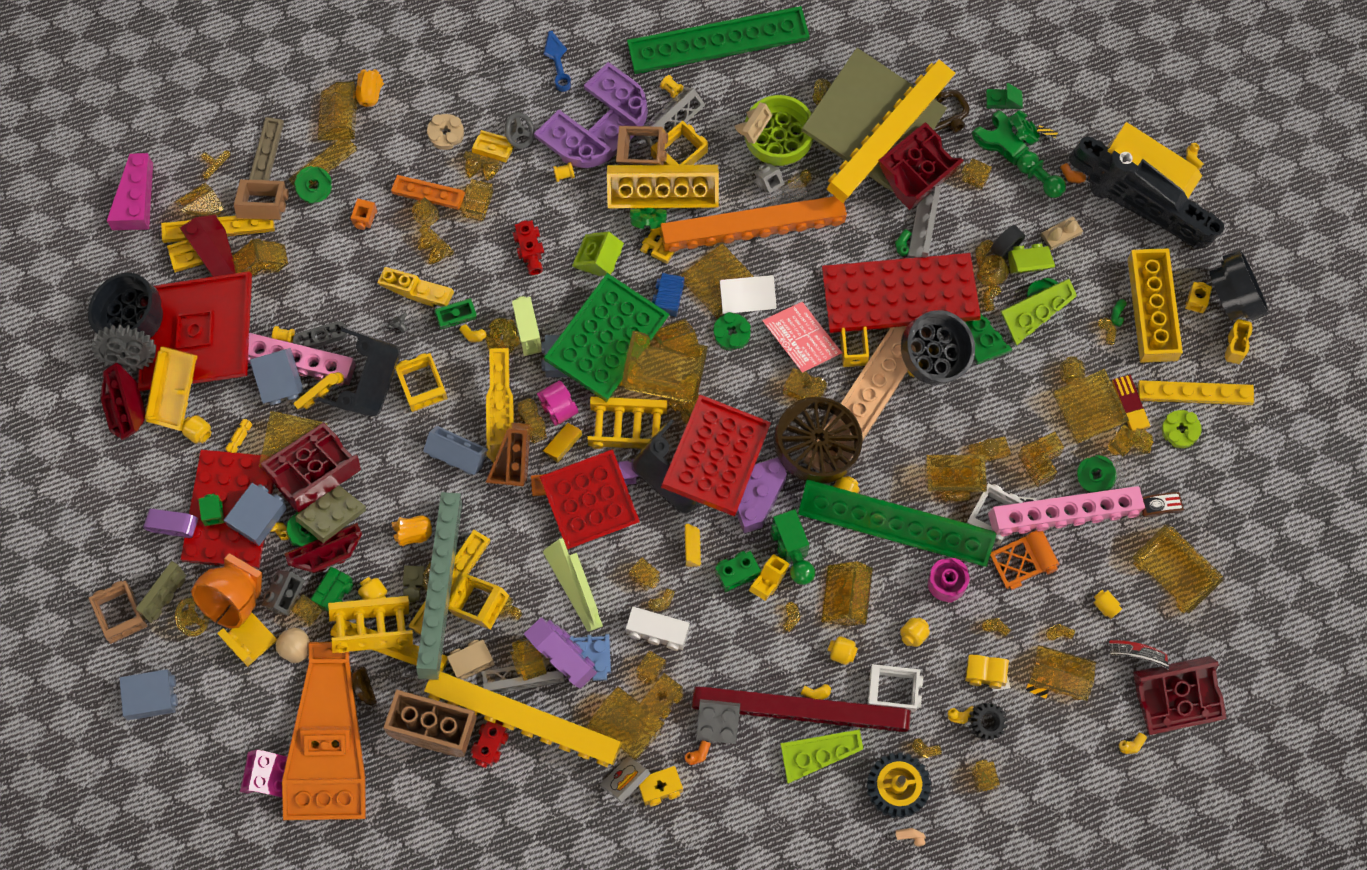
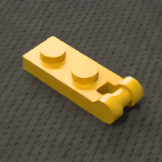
(319, 390)

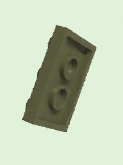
(330, 513)
(161, 592)

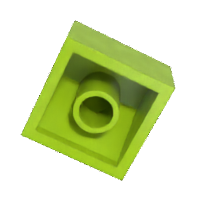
(598, 253)
(1031, 259)

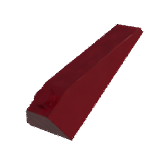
(210, 243)

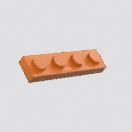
(435, 193)

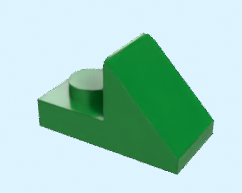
(1004, 98)

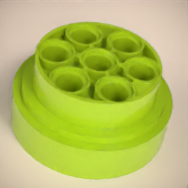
(795, 115)

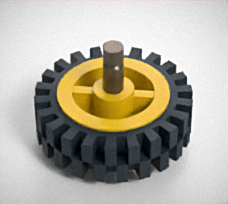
(898, 785)

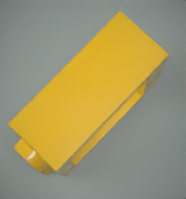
(689, 132)
(425, 399)
(491, 608)

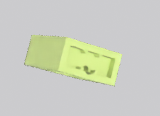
(527, 325)

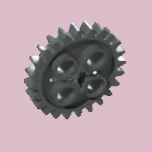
(124, 347)

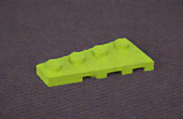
(1037, 309)
(814, 753)

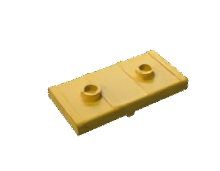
(170, 388)

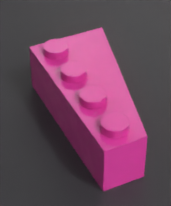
(133, 196)

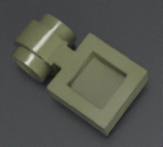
(413, 578)

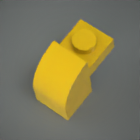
(770, 577)

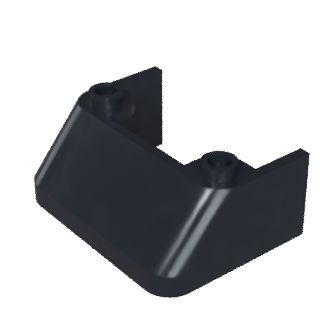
(375, 378)
(653, 468)

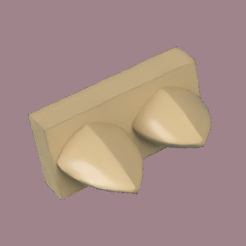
(757, 121)
(1061, 233)

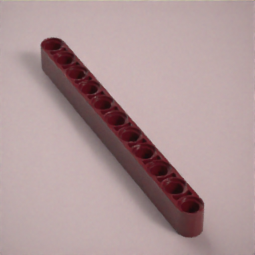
(809, 709)

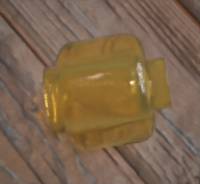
(1072, 370)

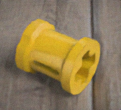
(671, 86)
(563, 172)
(283, 334)

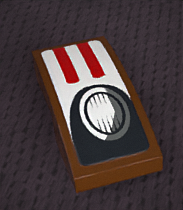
(1161, 504)

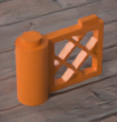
(1040, 555)

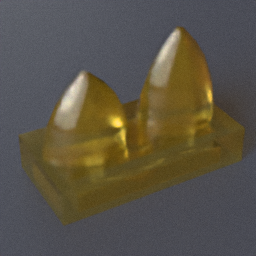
(474, 162)
(440, 248)

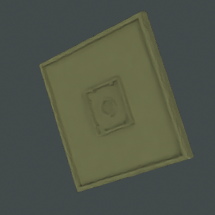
(857, 104)

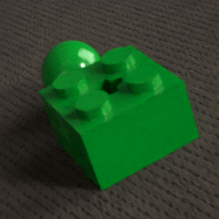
(793, 546)

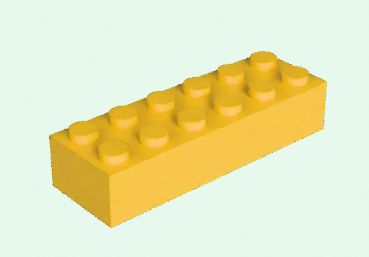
(662, 186)
(1154, 305)

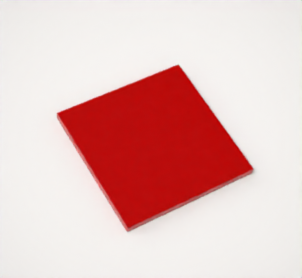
(206, 320)

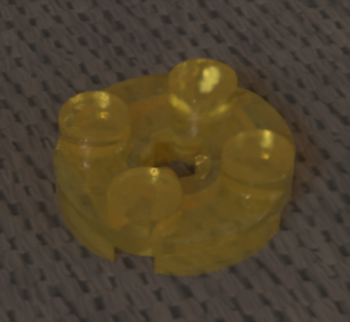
(508, 329)

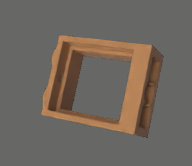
(624, 140)
(260, 210)
(125, 628)

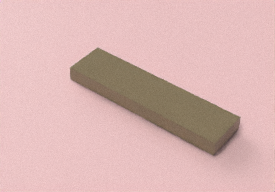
(266, 149)

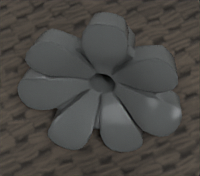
(398, 323)

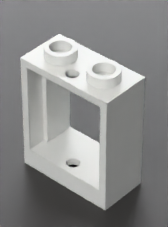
(996, 493)
(917, 683)

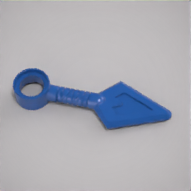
(555, 49)

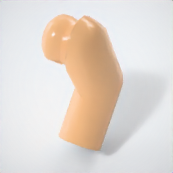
(911, 833)

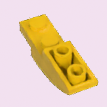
(414, 288)

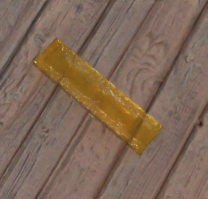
(330, 157)

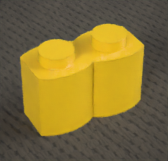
(1238, 341)
(987, 671)

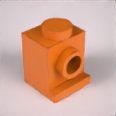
(363, 209)

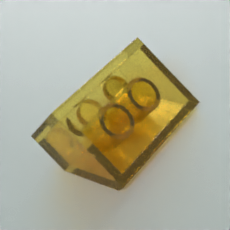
(338, 112)
(955, 473)
(847, 594)
(1062, 673)
(627, 722)

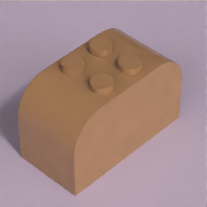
(430, 724)

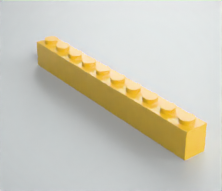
(890, 131)
(524, 717)

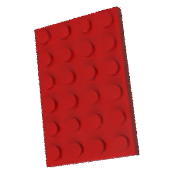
(716, 455)
(229, 478)

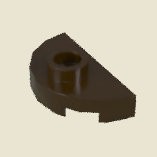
(363, 687)

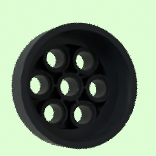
(1238, 288)
(126, 301)
(956, 339)

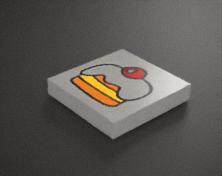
(625, 779)

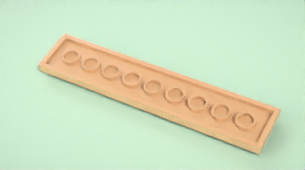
(870, 391)

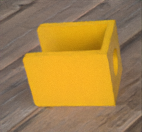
(847, 360)

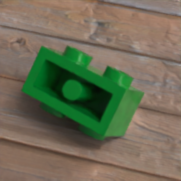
(737, 570)

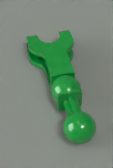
(1018, 153)

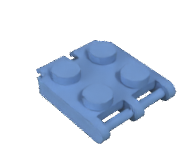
(598, 652)

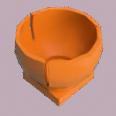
(229, 585)

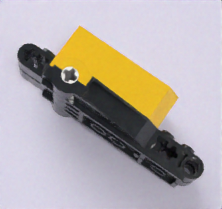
(1148, 182)

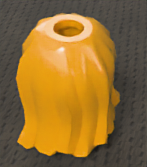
(368, 87)
(412, 530)

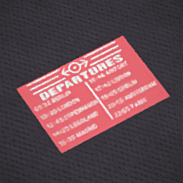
(802, 337)

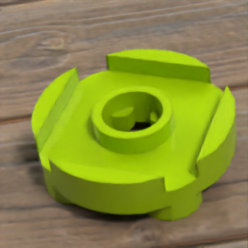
(1187, 420)

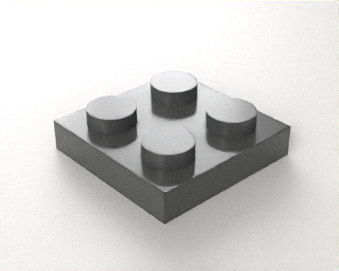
(718, 721)

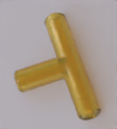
(215, 163)

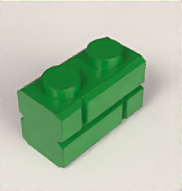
(455, 314)
(332, 588)

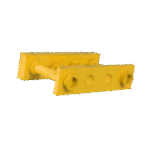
(620, 406)
(369, 609)

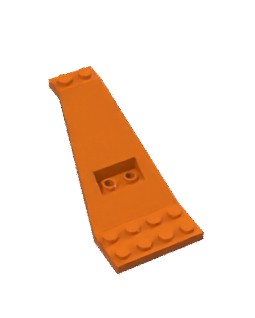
(325, 778)

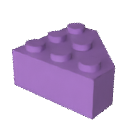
(761, 494)
(562, 651)

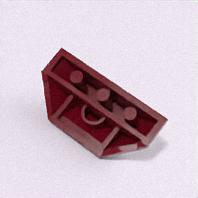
(121, 402)
(319, 556)

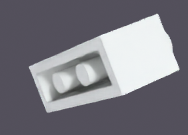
(657, 628)

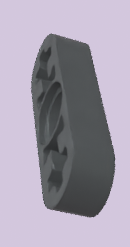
(327, 340)

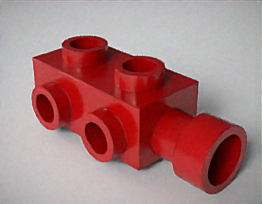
(529, 248)
(493, 743)

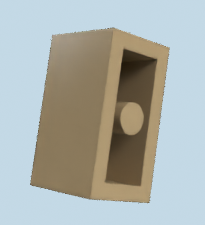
(470, 659)

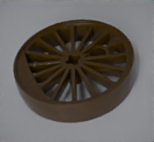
(812, 433)

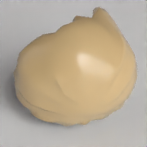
(293, 645)

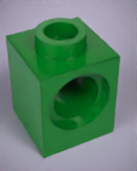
(211, 510)

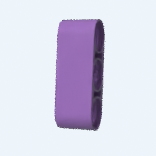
(170, 523)

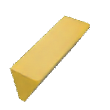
(563, 442)
(692, 546)

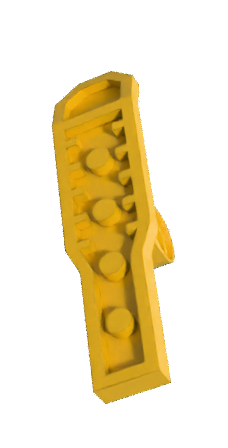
(498, 401)

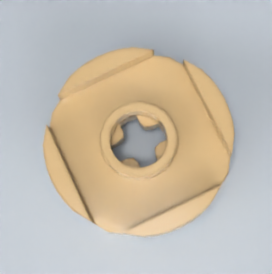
(442, 122)

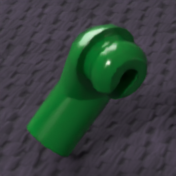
(901, 243)
(1116, 311)

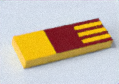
(1131, 402)

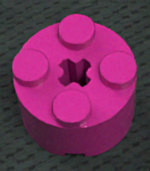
(557, 402)
(946, 569)

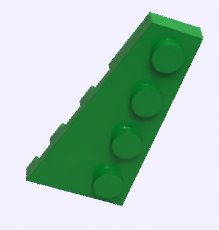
(987, 341)

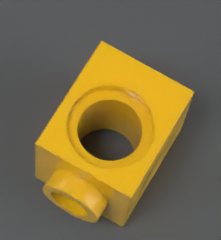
(1198, 304)

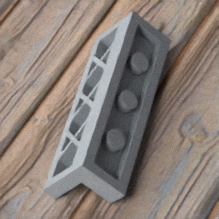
(670, 111)
(924, 225)
(508, 685)

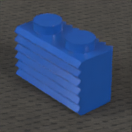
(669, 293)

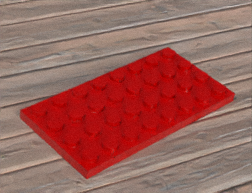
(898, 291)

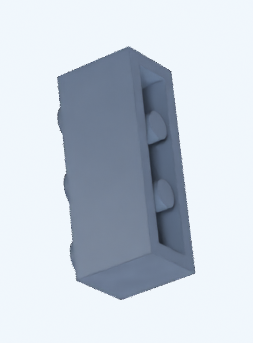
(455, 450)

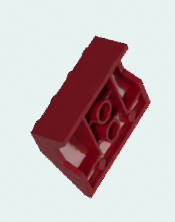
(918, 165)
(311, 467)
(1180, 695)

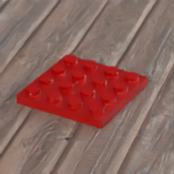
(589, 499)

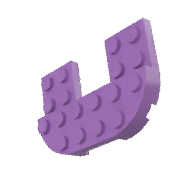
(600, 142)

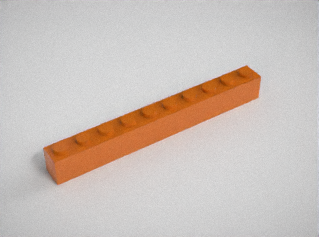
(752, 223)

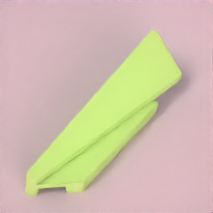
(573, 580)

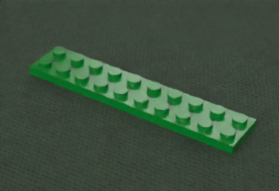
(718, 40)
(897, 523)

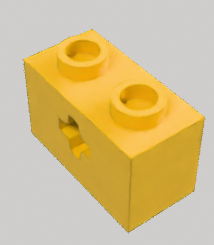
(667, 778)

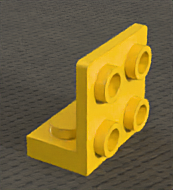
(249, 639)

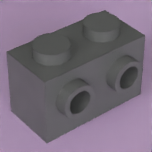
(283, 592)

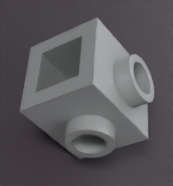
(768, 177)

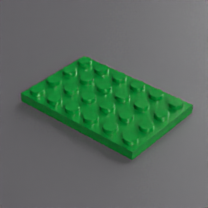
(599, 336)

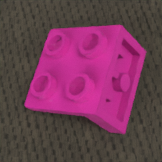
(263, 773)

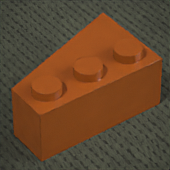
(513, 457)

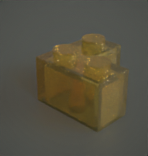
(260, 256)
(1038, 457)

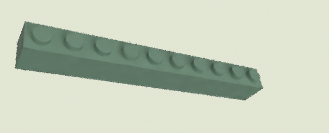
(439, 586)

